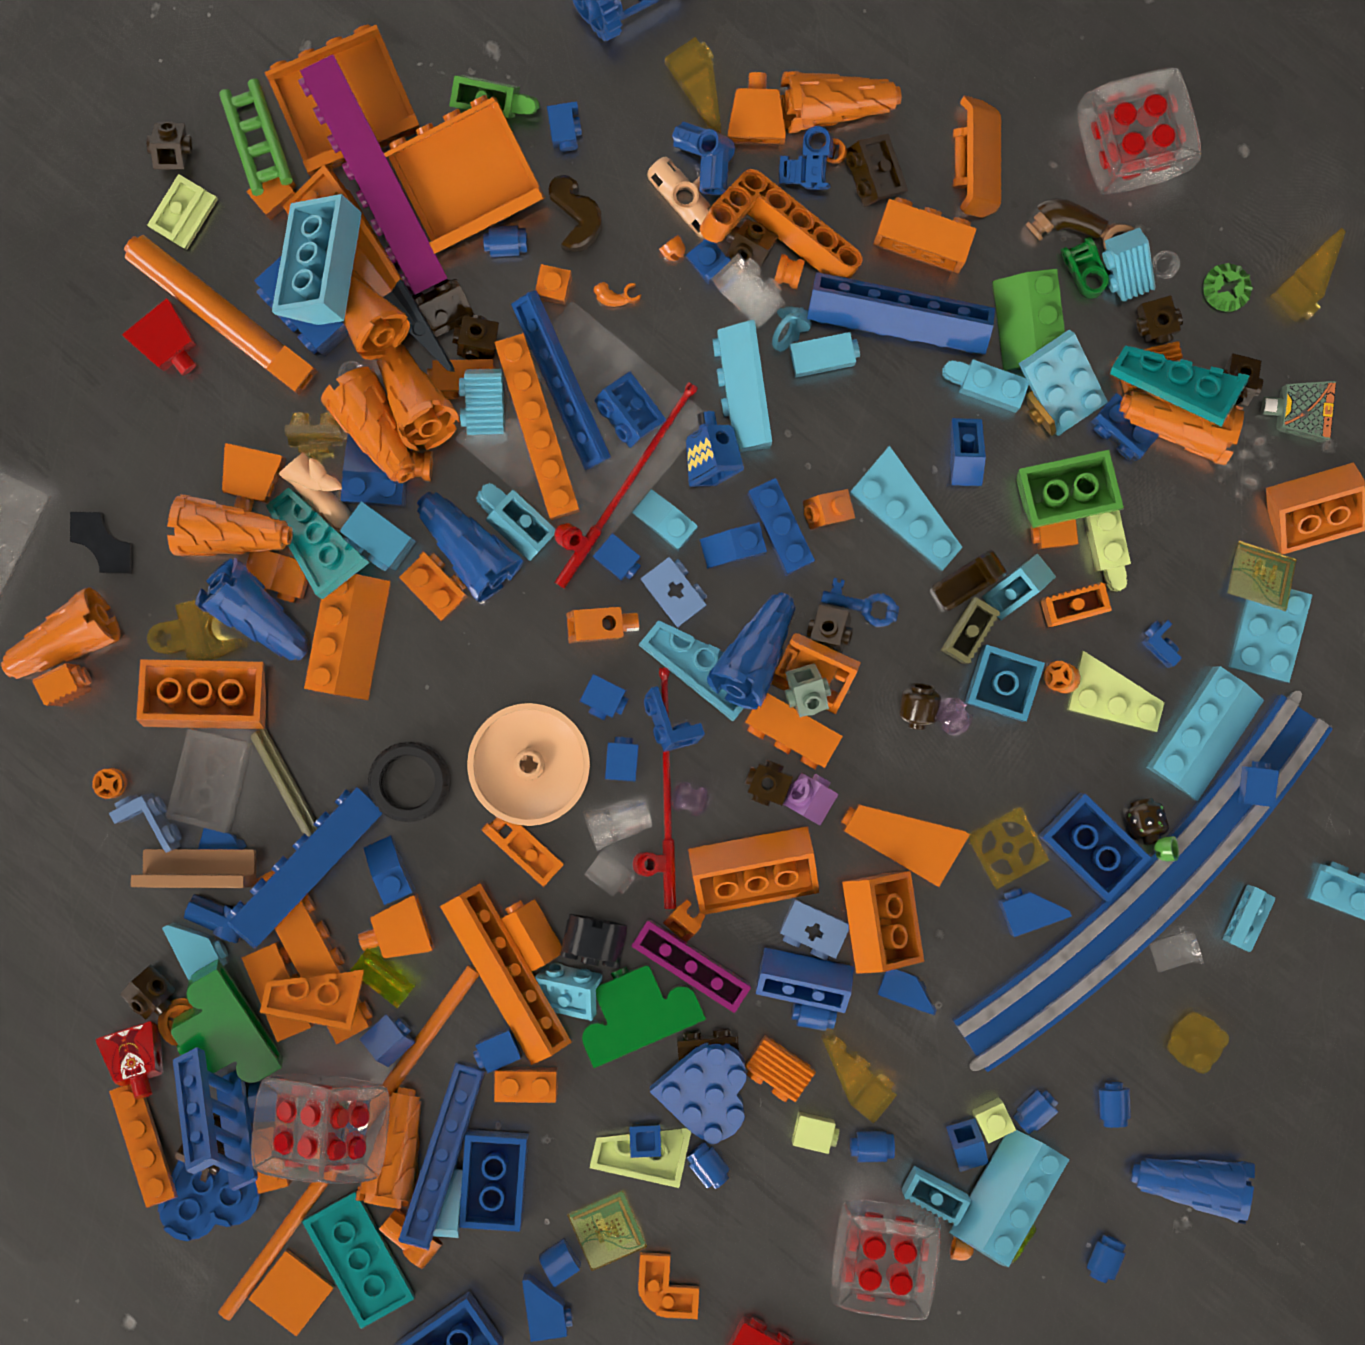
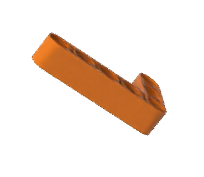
(785, 217)

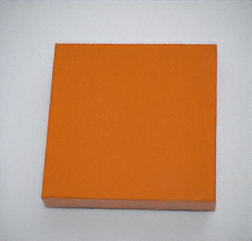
(291, 1292)

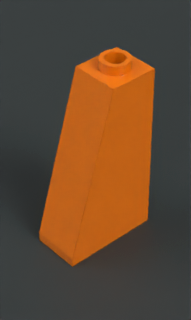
(911, 842)

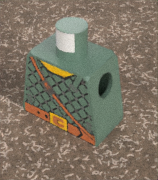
(1303, 409)

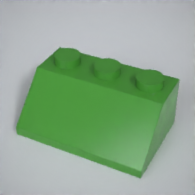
(1027, 314)
(1069, 489)

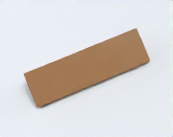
(197, 868)

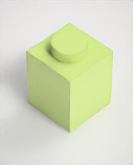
(993, 1120)
(815, 1132)

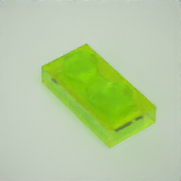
(383, 978)

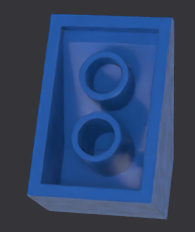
(367, 482)

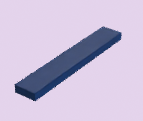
(560, 380)
(441, 1157)

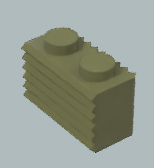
(970, 631)

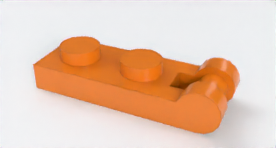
(525, 850)

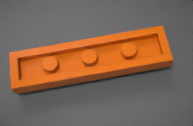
(143, 1147)

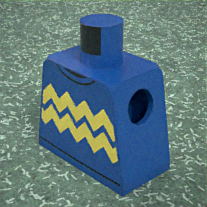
(712, 452)

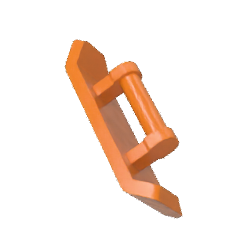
(979, 158)

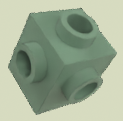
(807, 690)

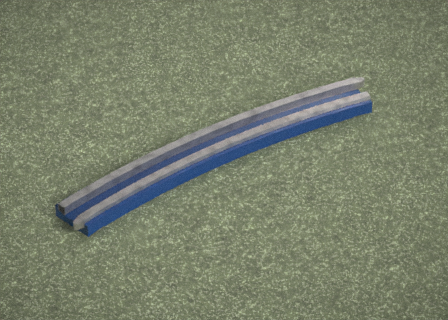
(1149, 902)

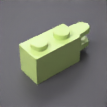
(1108, 548)

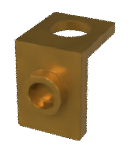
(1039, 414)

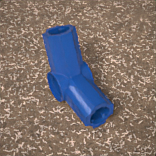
(715, 154)

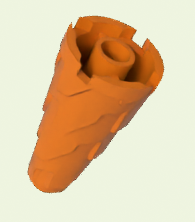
(833, 98)
(416, 404)
(365, 414)
(1182, 426)
(215, 529)
(66, 635)
(400, 1166)

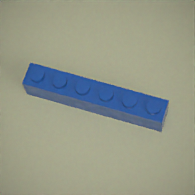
(901, 313)
(304, 868)

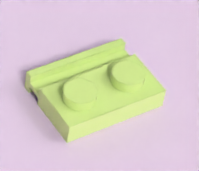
(182, 212)

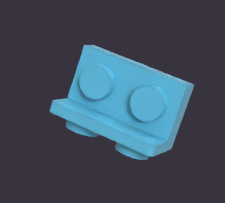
(1339, 889)
(1249, 918)
(570, 989)

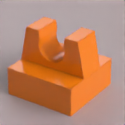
(682, 923)

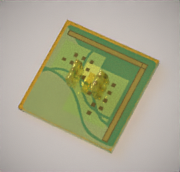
(1262, 576)
(607, 1230)

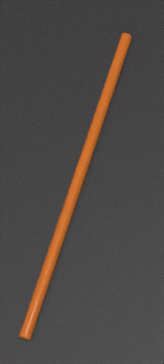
(315, 1190)

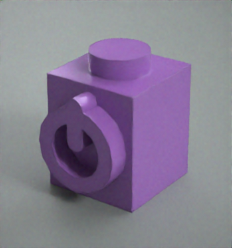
(810, 797)

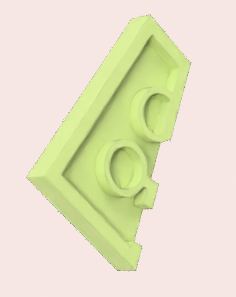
(1113, 696)
(613, 1156)

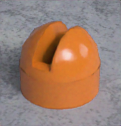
(842, 153)
(673, 249)
(960, 1250)

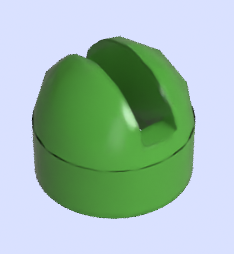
(1167, 849)

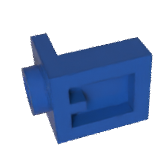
(707, 259)
(1164, 649)

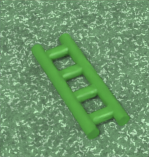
(246, 152)

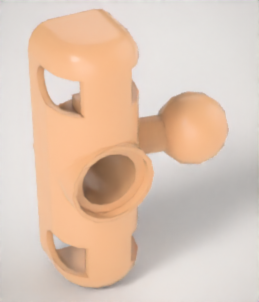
(673, 183)

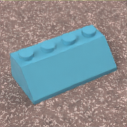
(317, 260)
(743, 385)
(1206, 732)
(1009, 1196)

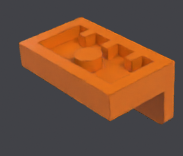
(433, 585)

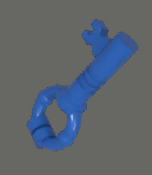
(864, 606)

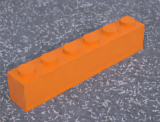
(537, 427)
(313, 955)
(506, 974)

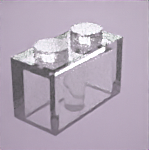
(749, 290)

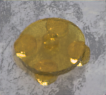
(1197, 1042)

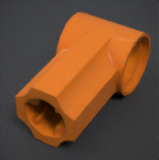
(419, 1257)

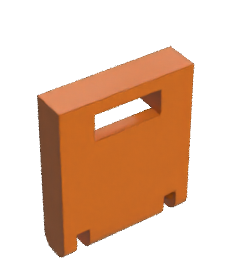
(803, 652)

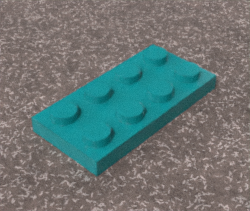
(358, 1259)

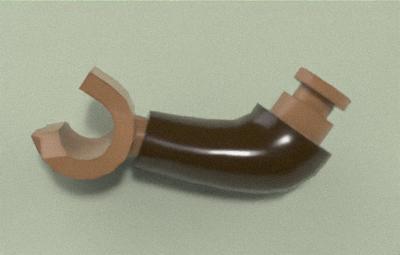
(1066, 214)

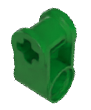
(1083, 262)

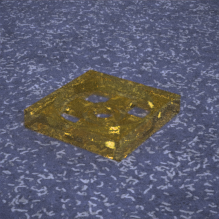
(1028, 836)

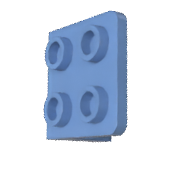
(154, 810)

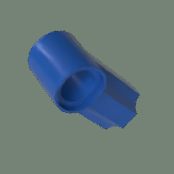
(211, 916)

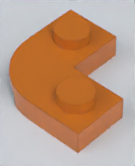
(659, 1295)

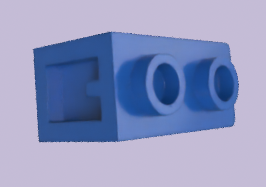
(670, 739)

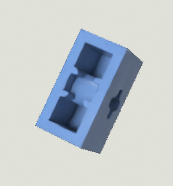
(658, 583)
(802, 915)

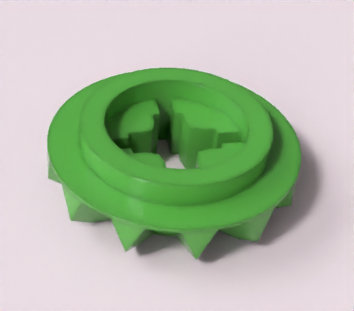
(1225, 301)

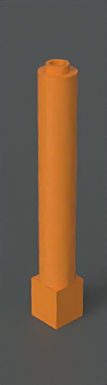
(219, 313)

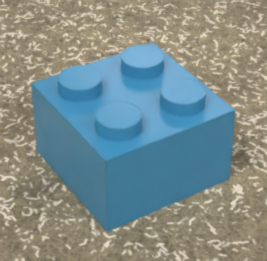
(377, 536)
(1004, 683)

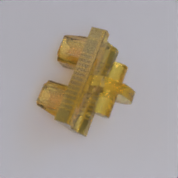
(313, 438)

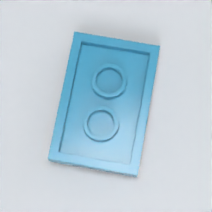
(1063, 381)
(1270, 637)

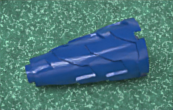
(476, 555)
(242, 603)
(750, 661)
(1205, 1185)

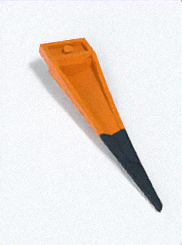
(372, 263)

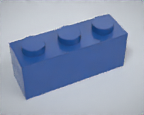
(780, 526)
(805, 980)

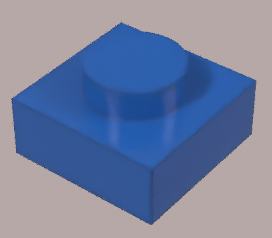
(645, 1141)

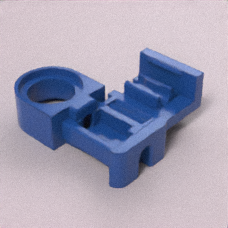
(810, 169)

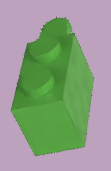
(468, 88)

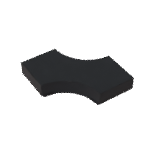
(91, 531)

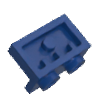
(629, 409)
(1130, 438)

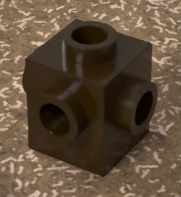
(169, 145)
(751, 241)
(1163, 310)
(476, 337)
(1247, 366)
(831, 628)
(780, 780)
(149, 993)

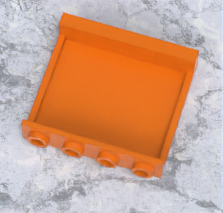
(372, 81)
(464, 173)

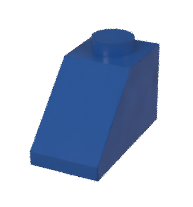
(967, 452)
(733, 545)
(388, 870)
(1029, 912)
(545, 1311)

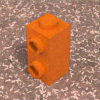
(448, 381)
(532, 933)

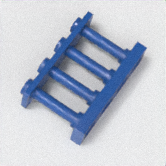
(197, 1119)

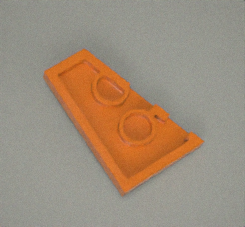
(318, 1000)

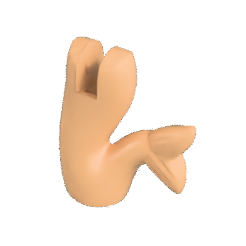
(315, 488)

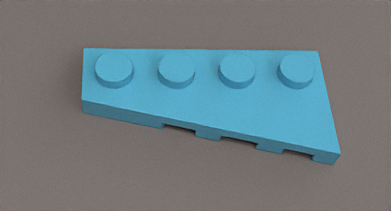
(902, 505)
(689, 661)

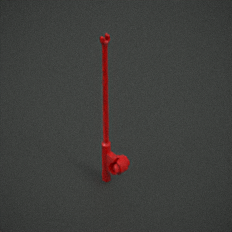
(571, 537)
(665, 862)

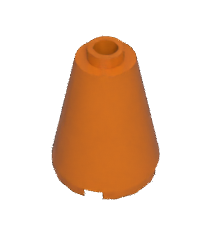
(373, 321)

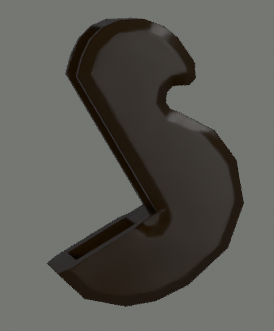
(580, 208)
(969, 580)

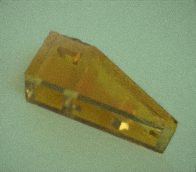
(694, 72)
(1309, 282)

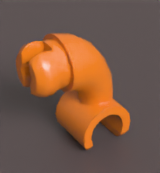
(612, 299)

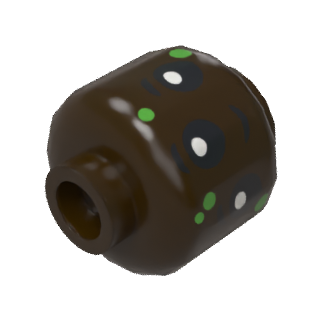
(1147, 821)

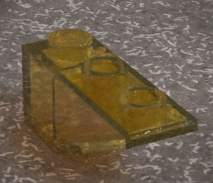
(863, 1088)

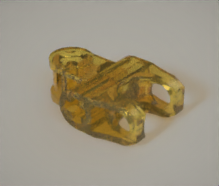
(191, 634)

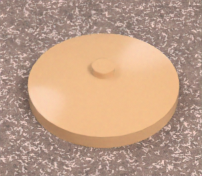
(528, 764)

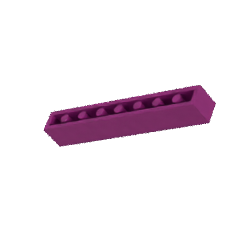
(373, 174)

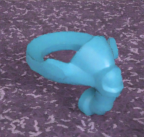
(798, 323)

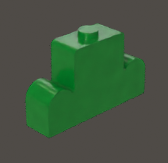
(637, 1013)
(224, 1027)

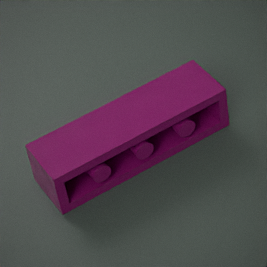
(691, 965)

